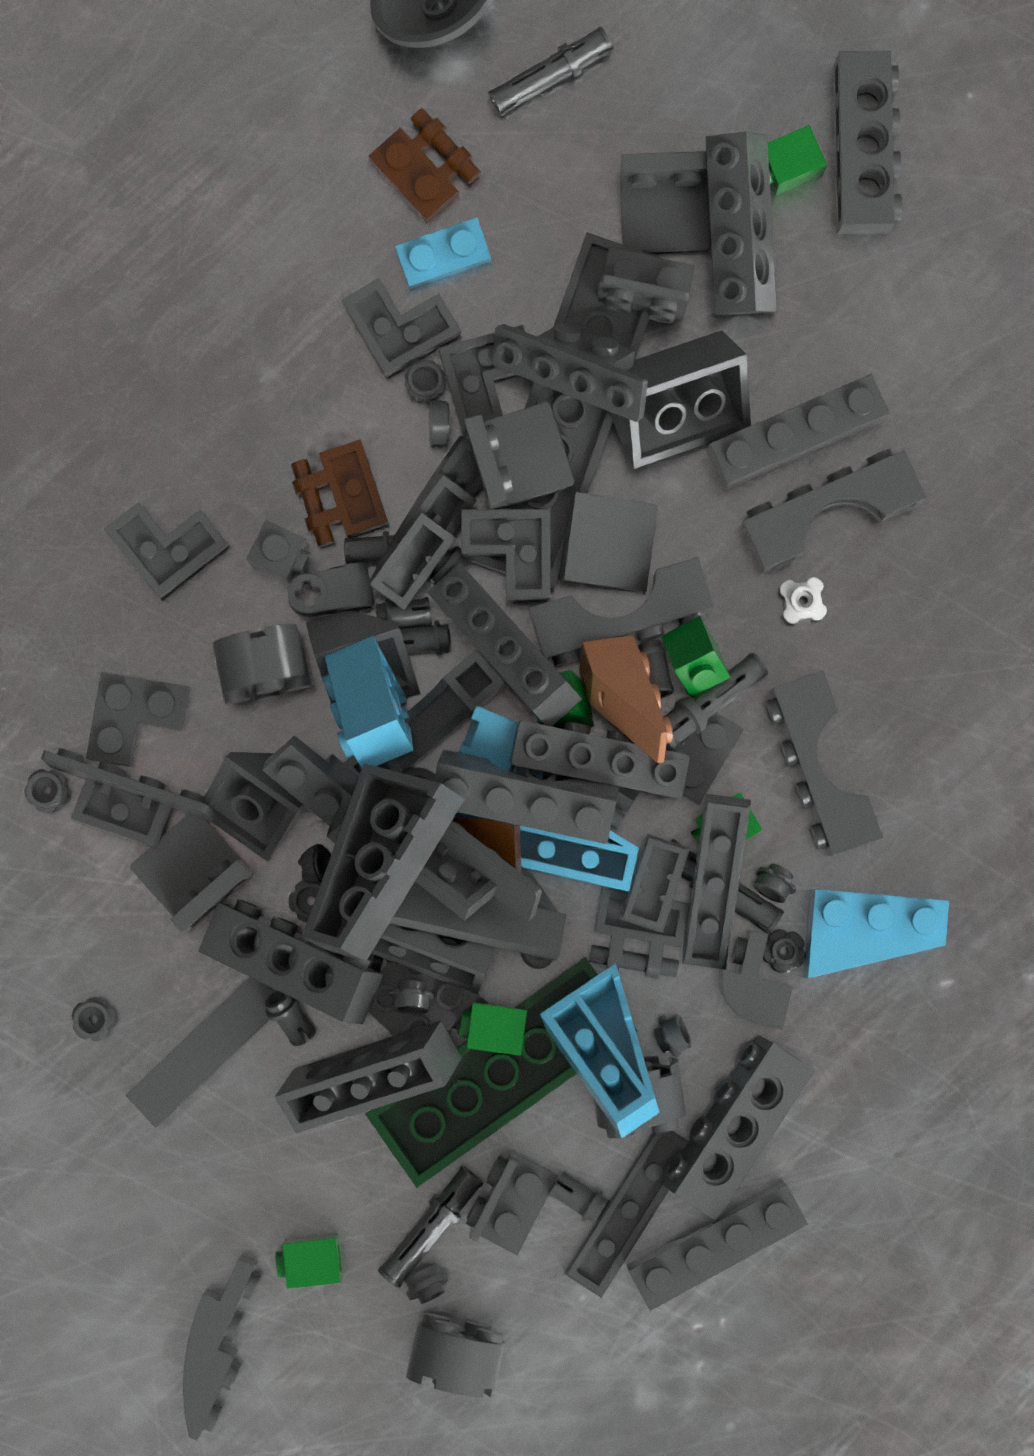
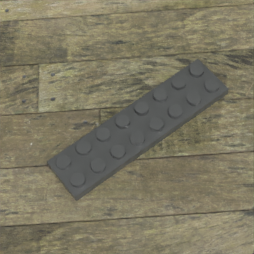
(580, 424)

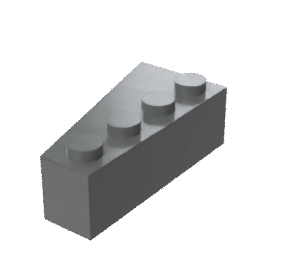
(377, 858)

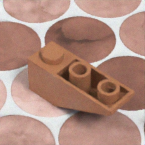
(621, 691)

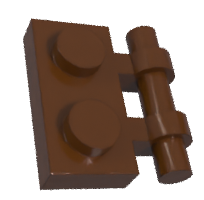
(414, 174)
(352, 488)

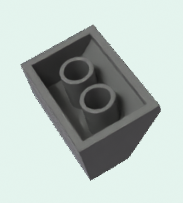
(691, 399)

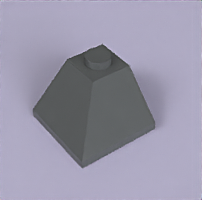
(349, 627)
(252, 804)

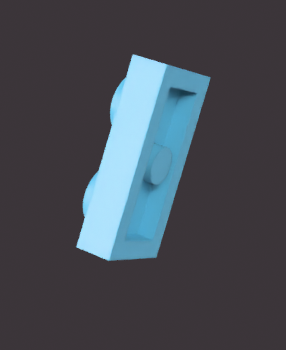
(443, 253)

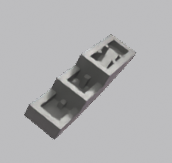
(428, 526)

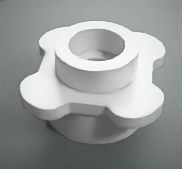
(794, 609)

